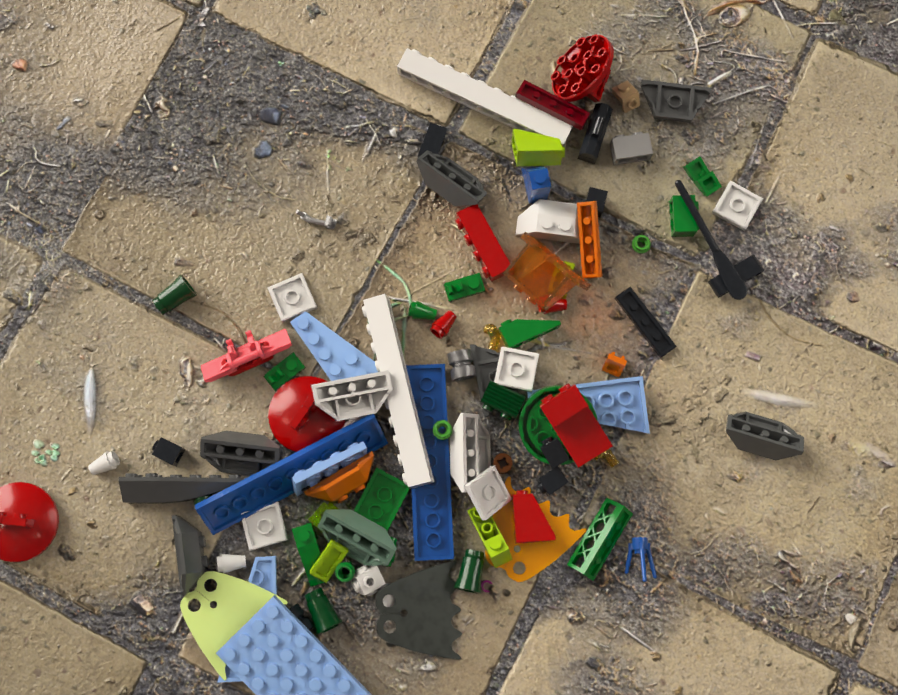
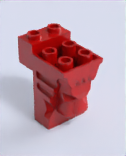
(575, 424)

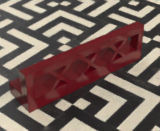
(552, 105)

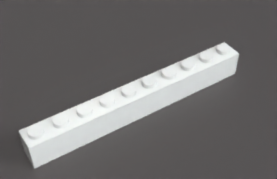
(480, 96)
(400, 401)

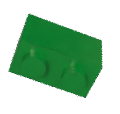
(681, 220)

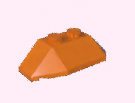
(344, 481)

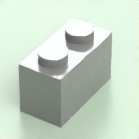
(631, 148)

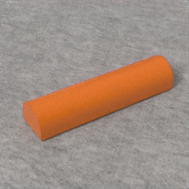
(589, 239)

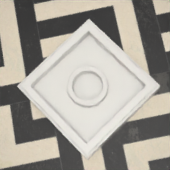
(737, 205)
(292, 297)
(516, 369)
(488, 492)
(265, 527)

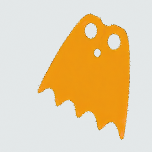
(536, 554)

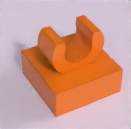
(614, 365)

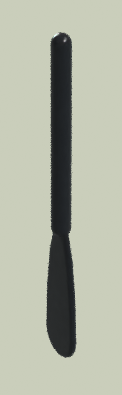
(728, 273)

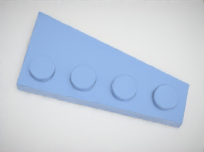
(328, 467)

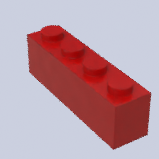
(483, 242)

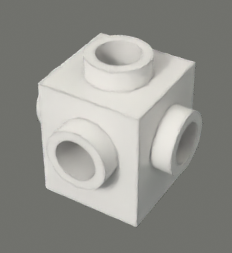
(367, 580)

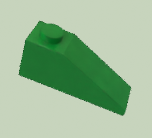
(523, 331)
(308, 549)

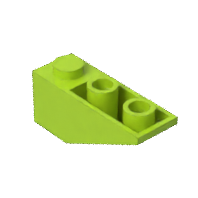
(491, 538)

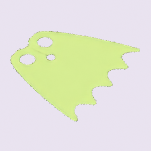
(236, 605)

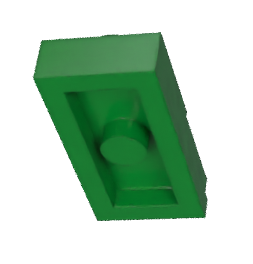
(464, 287)
(284, 371)

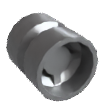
(461, 364)

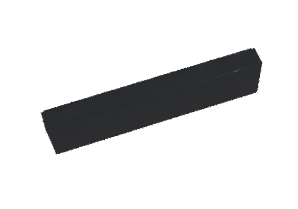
(645, 322)

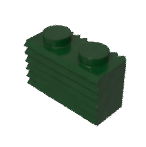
(502, 401)

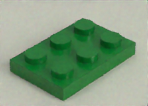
(382, 498)

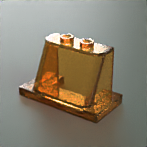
(542, 274)

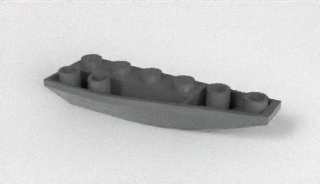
(172, 489)

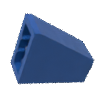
(536, 183)

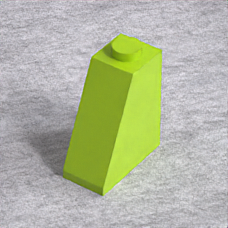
(536, 149)

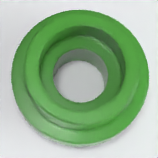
(645, 240)
(442, 423)

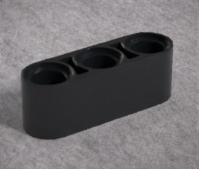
(747, 270)

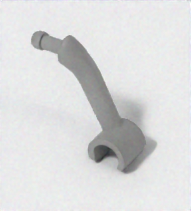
(328, 223)

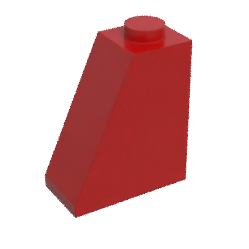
(529, 520)

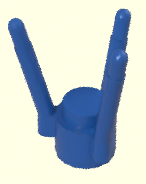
(640, 546)

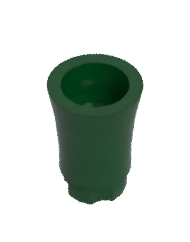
(174, 295)
(471, 572)
(322, 611)

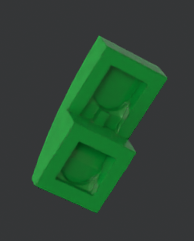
(702, 177)

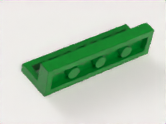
(603, 540)

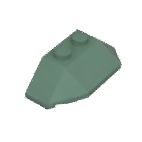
(363, 538)

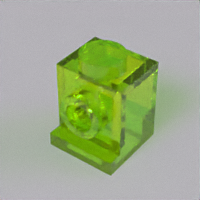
(316, 517)

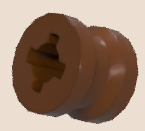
(504, 465)

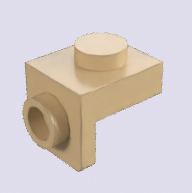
(627, 95)

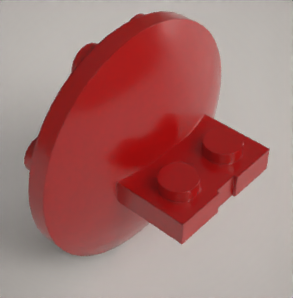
(584, 69)
(296, 418)
(26, 521)

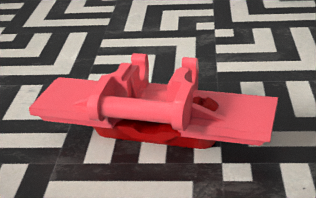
(246, 356)

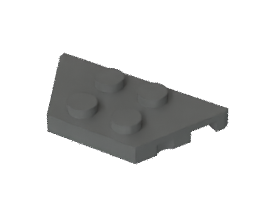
(674, 100)
(485, 367)

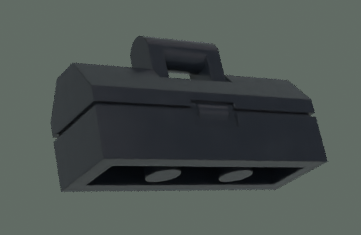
(595, 133)

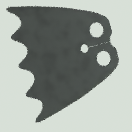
(429, 612)

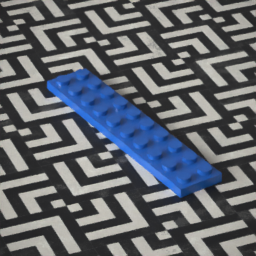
(276, 480)
(432, 501)

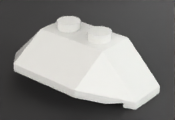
(550, 221)
(353, 395)
(469, 449)

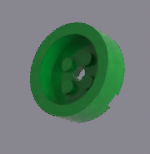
(536, 427)

